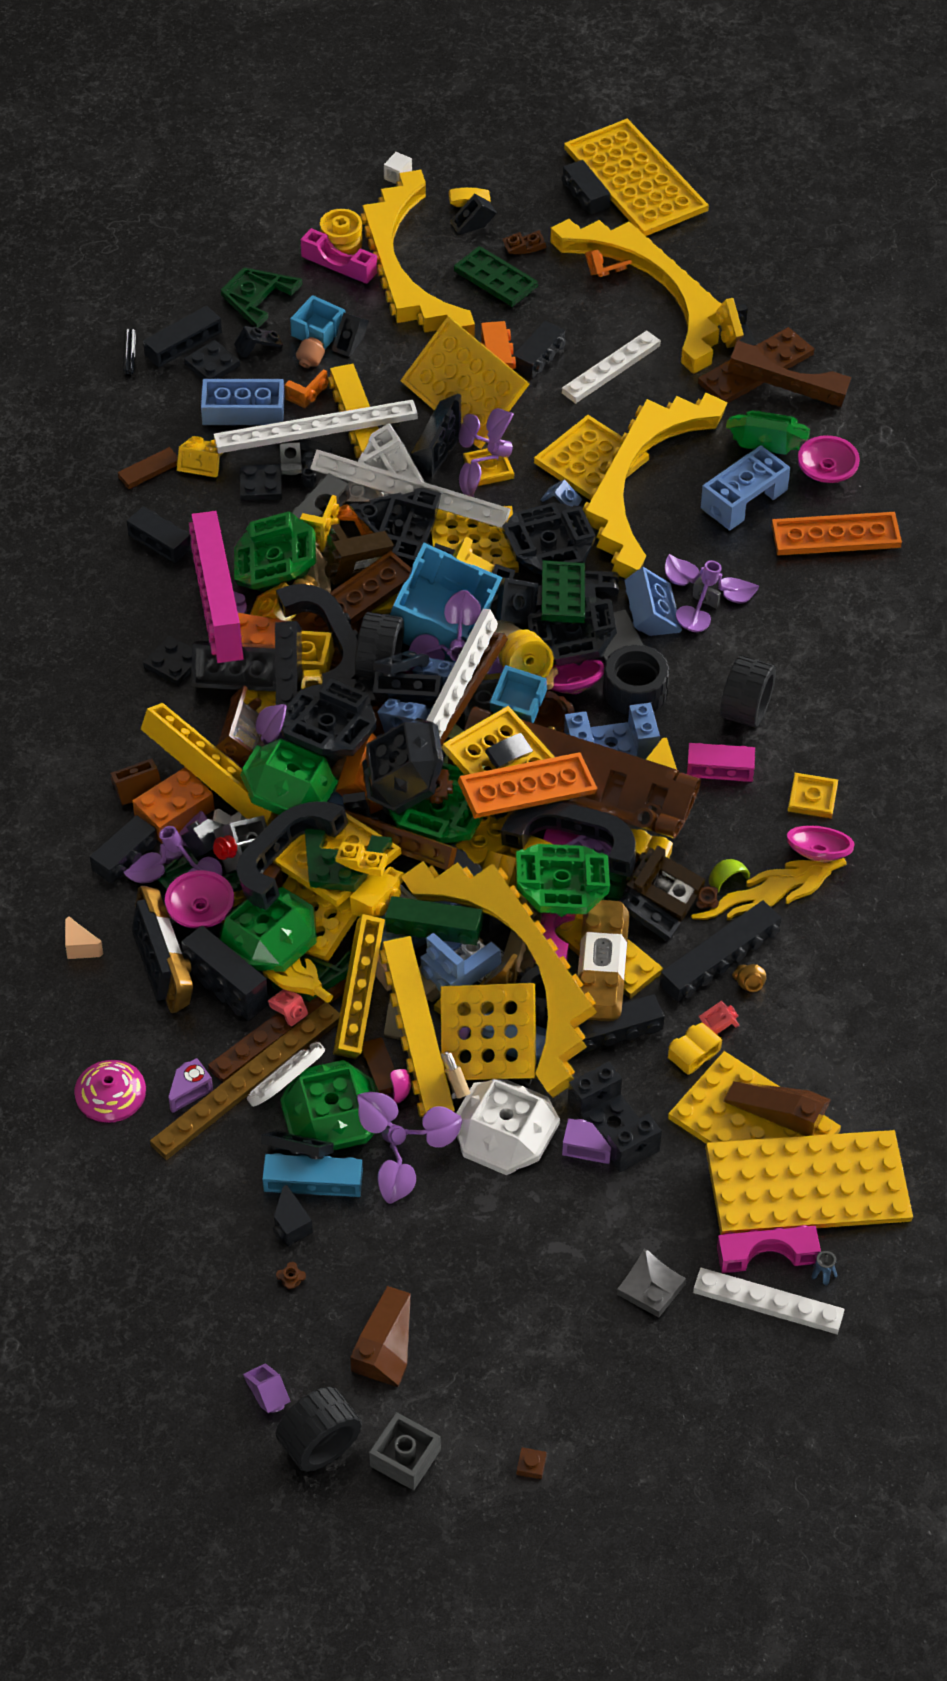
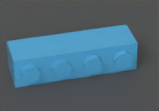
(313, 1176)

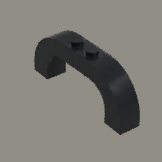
(313, 599)
(578, 821)
(275, 838)

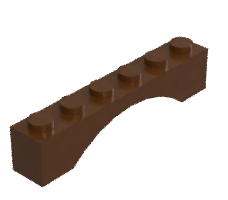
(826, 387)

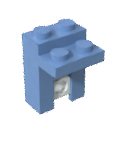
(457, 963)

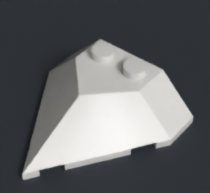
(386, 453)

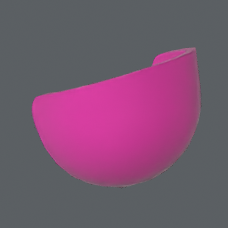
(401, 1085)

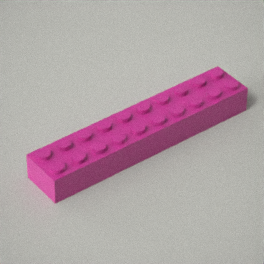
(215, 587)

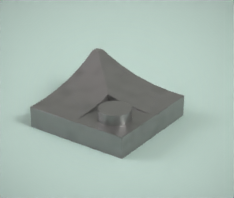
(651, 1284)

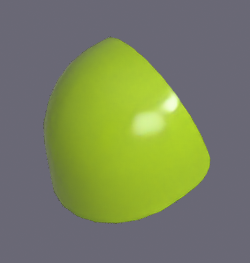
(724, 870)

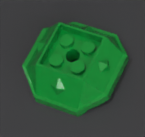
(770, 430)
(274, 552)
(286, 776)
(442, 822)
(562, 878)
(271, 936)
(308, 1107)

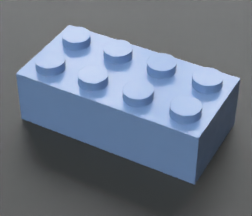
(242, 401)

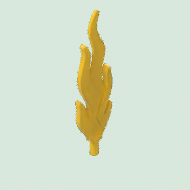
(778, 882)
(299, 979)

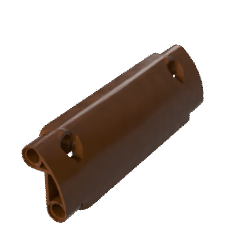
(625, 782)

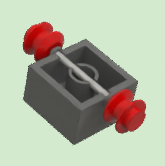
(235, 838)

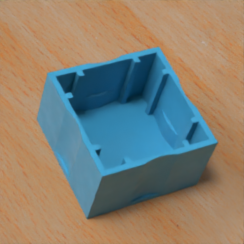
(428, 588)

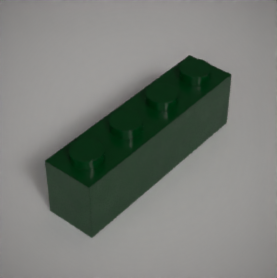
(424, 918)

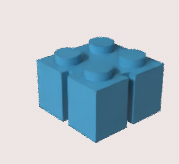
(316, 320)
(520, 692)

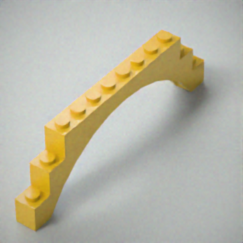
(630, 244)
(406, 298)
(651, 427)
(565, 999)

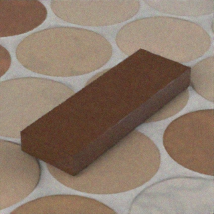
(148, 468)
(378, 1064)

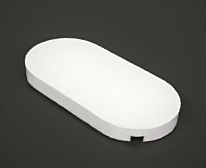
(285, 1074)

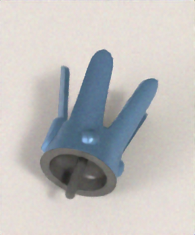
(825, 1262)

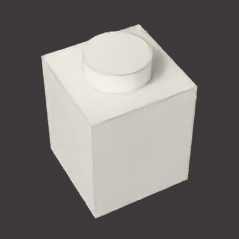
(396, 164)

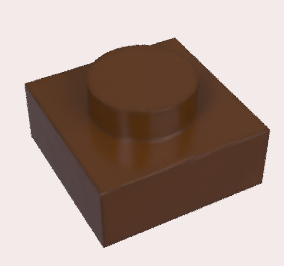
(531, 1463)

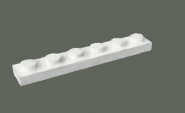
(611, 367)
(768, 1300)

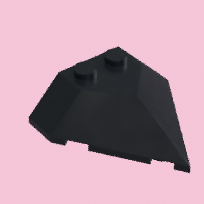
(404, 517)

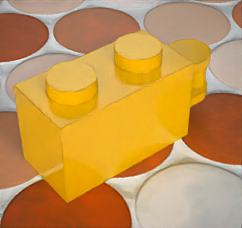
(375, 893)

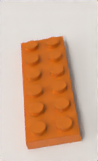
(836, 533)
(527, 785)

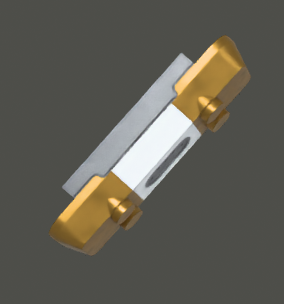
(160, 950)
(604, 957)

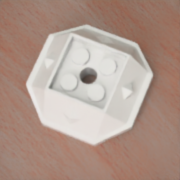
(500, 1142)

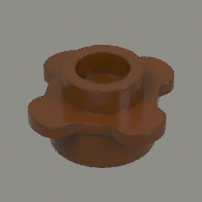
(711, 902)
(295, 1280)

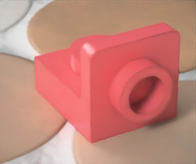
(290, 1005)
(719, 1017)

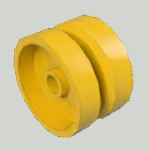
(343, 230)
(527, 653)

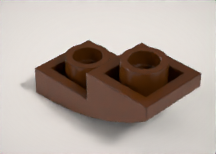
(521, 245)

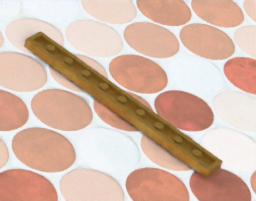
(244, 1081)

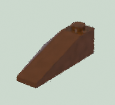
(787, 1107)
(383, 1344)

